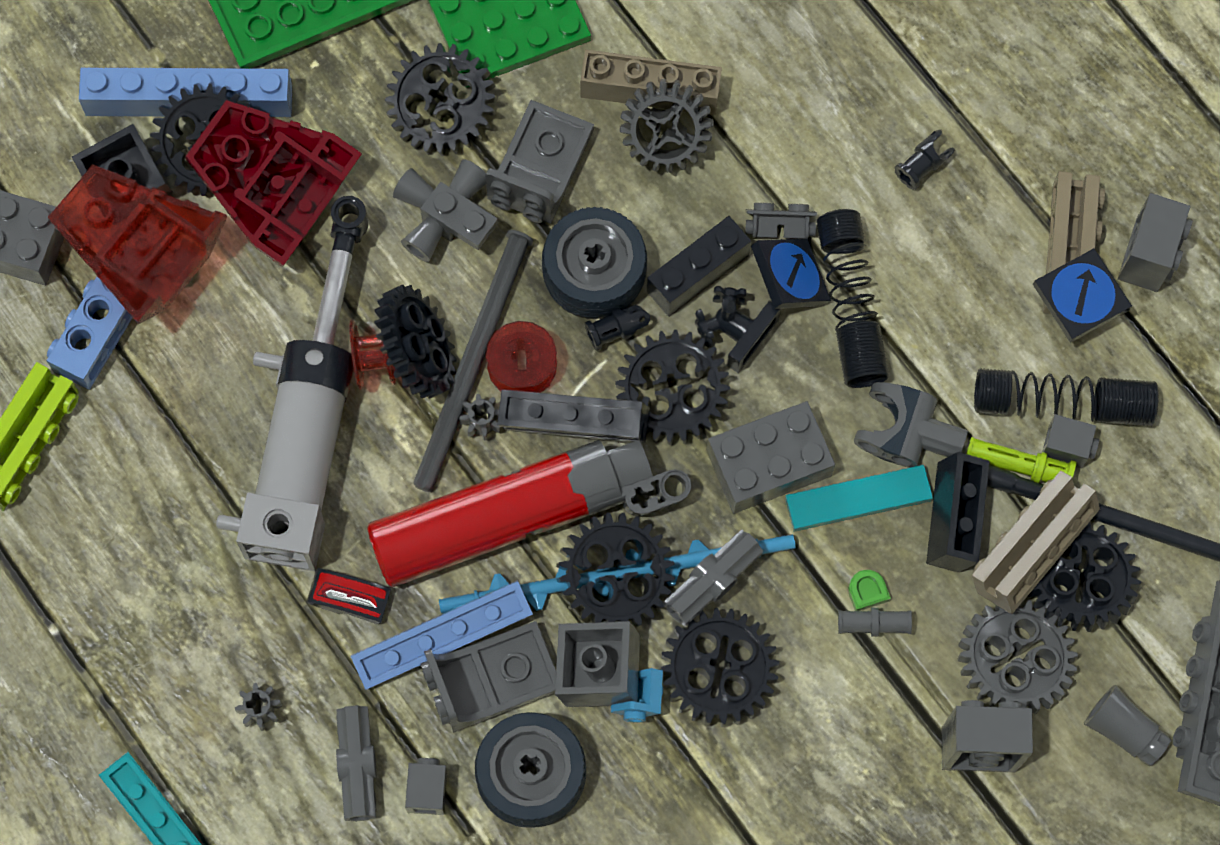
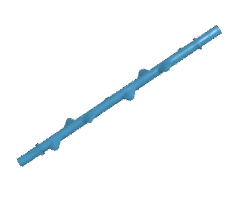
(537, 591)

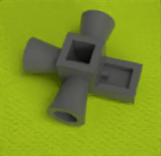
(445, 210)

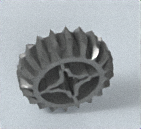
(656, 117)

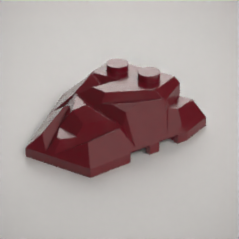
(270, 174)

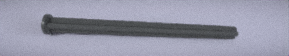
(472, 360)

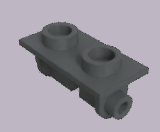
(794, 219)

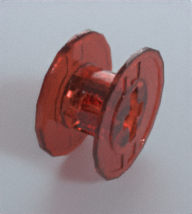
(367, 355)
(503, 357)

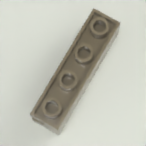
(617, 77)
(1073, 219)
(1035, 542)

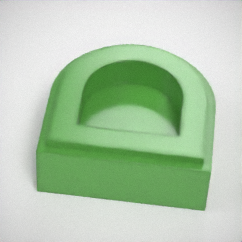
(867, 590)

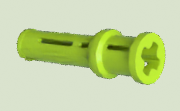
(1038, 467)

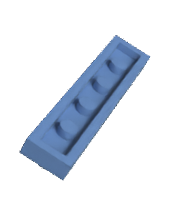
(441, 634)

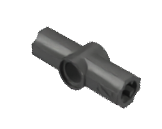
(713, 577)
(356, 763)

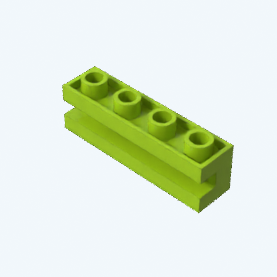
(29, 425)

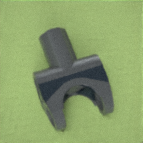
(912, 429)

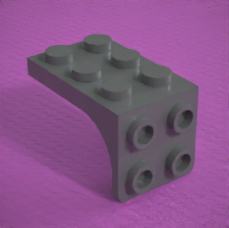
(539, 163)
(490, 676)

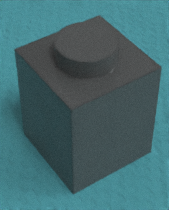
(1070, 440)
(426, 787)

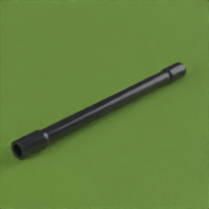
(1012, 483)

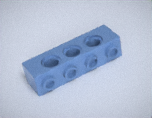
(86, 364)

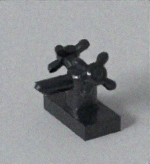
(745, 331)

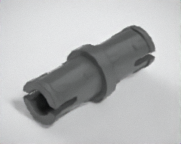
(874, 622)

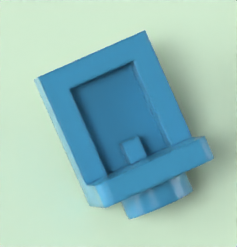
(649, 698)

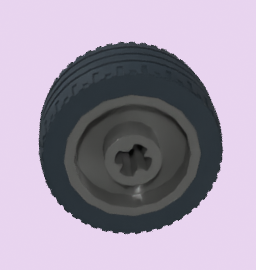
(594, 262)
(524, 742)

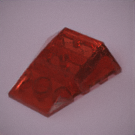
(136, 238)

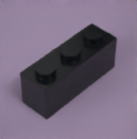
(698, 266)
(958, 512)

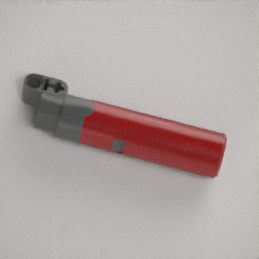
(517, 505)

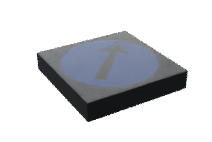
(790, 273)
(1082, 295)

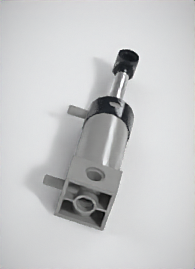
(304, 423)

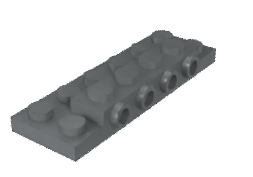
(1200, 730)

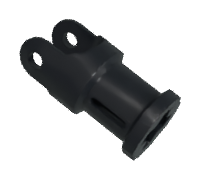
(922, 162)
(619, 324)

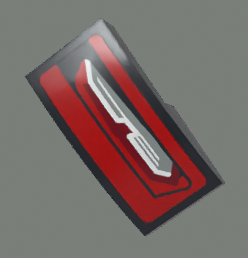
(348, 595)

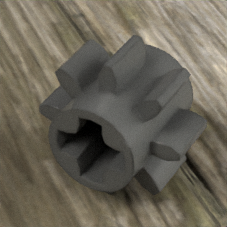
(482, 426)
(249, 703)

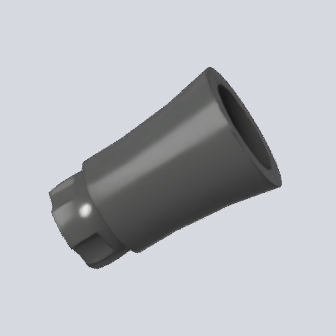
(1127, 727)

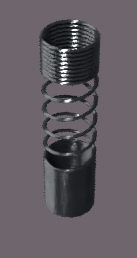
(859, 341)
(1113, 401)

